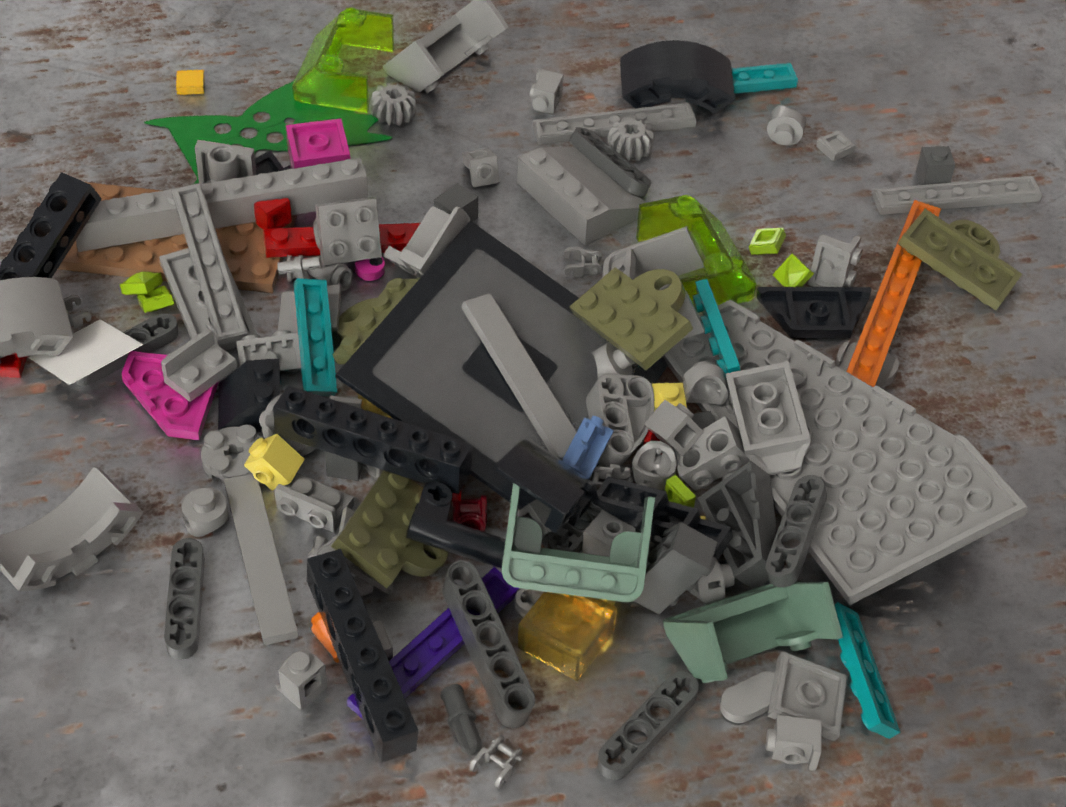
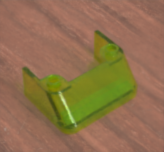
(322, 74)
(723, 264)

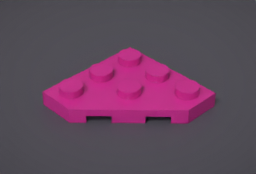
(166, 406)

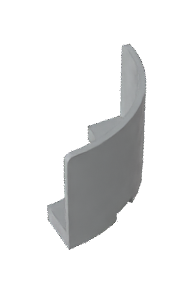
(429, 240)
(32, 317)
(69, 534)

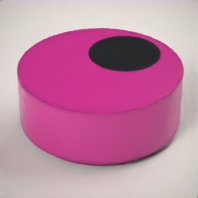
(370, 268)

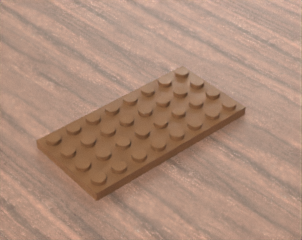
(240, 245)

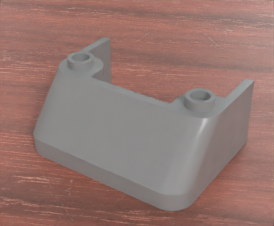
(447, 46)
(669, 251)

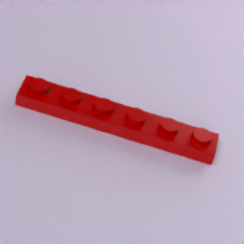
(301, 240)

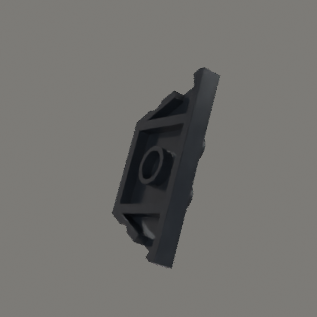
(815, 310)

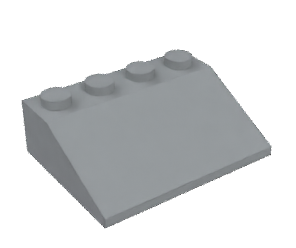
(576, 192)

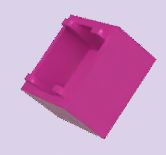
(316, 143)

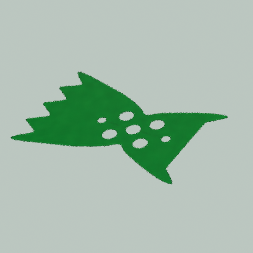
(279, 105)

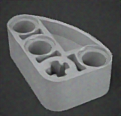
(624, 406)

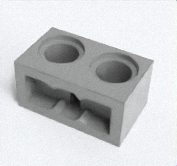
(712, 455)

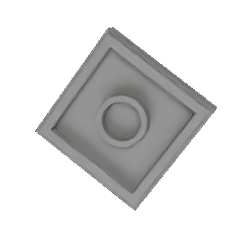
(808, 692)

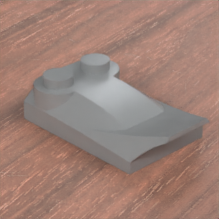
(769, 417)

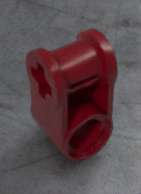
(471, 512)

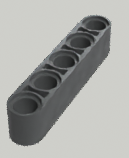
(485, 658)

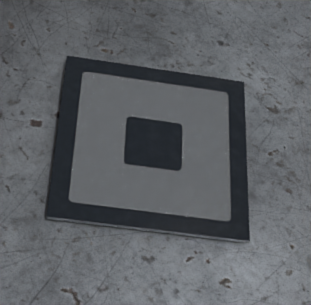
(437, 374)

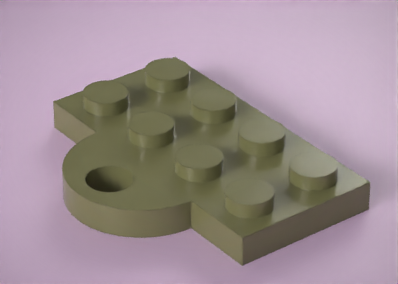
(961, 256)
(636, 313)
(364, 317)
(378, 528)

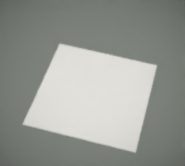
(87, 352)

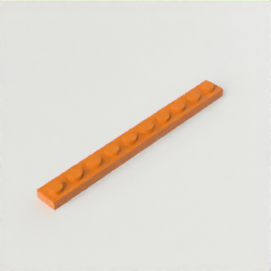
(887, 307)

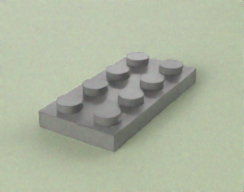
(188, 296)

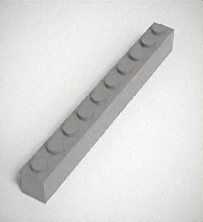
(229, 203)

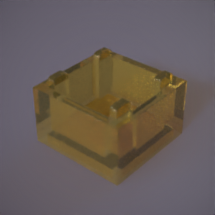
(566, 631)

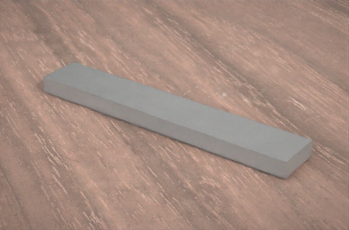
(659, 117)
(958, 194)
(209, 264)
(520, 373)
(260, 560)

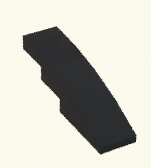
(627, 501)

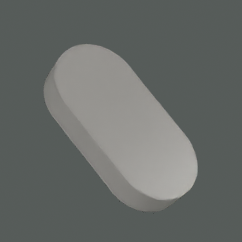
(747, 698)

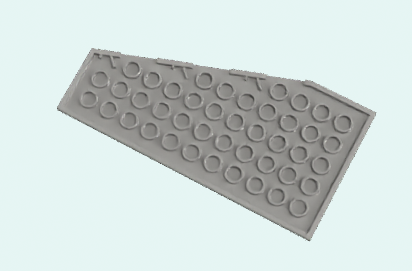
(891, 478)

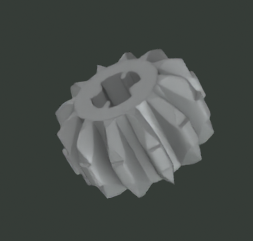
(393, 104)
(631, 138)

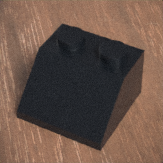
(248, 392)

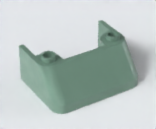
(575, 573)
(751, 624)

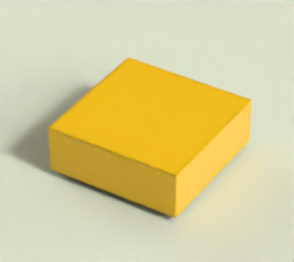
(190, 82)

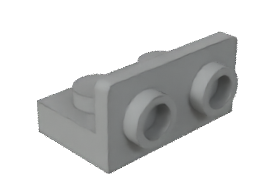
(835, 262)
(280, 345)
(197, 365)
(313, 502)

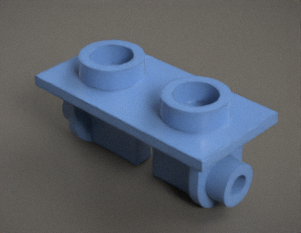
(588, 446)

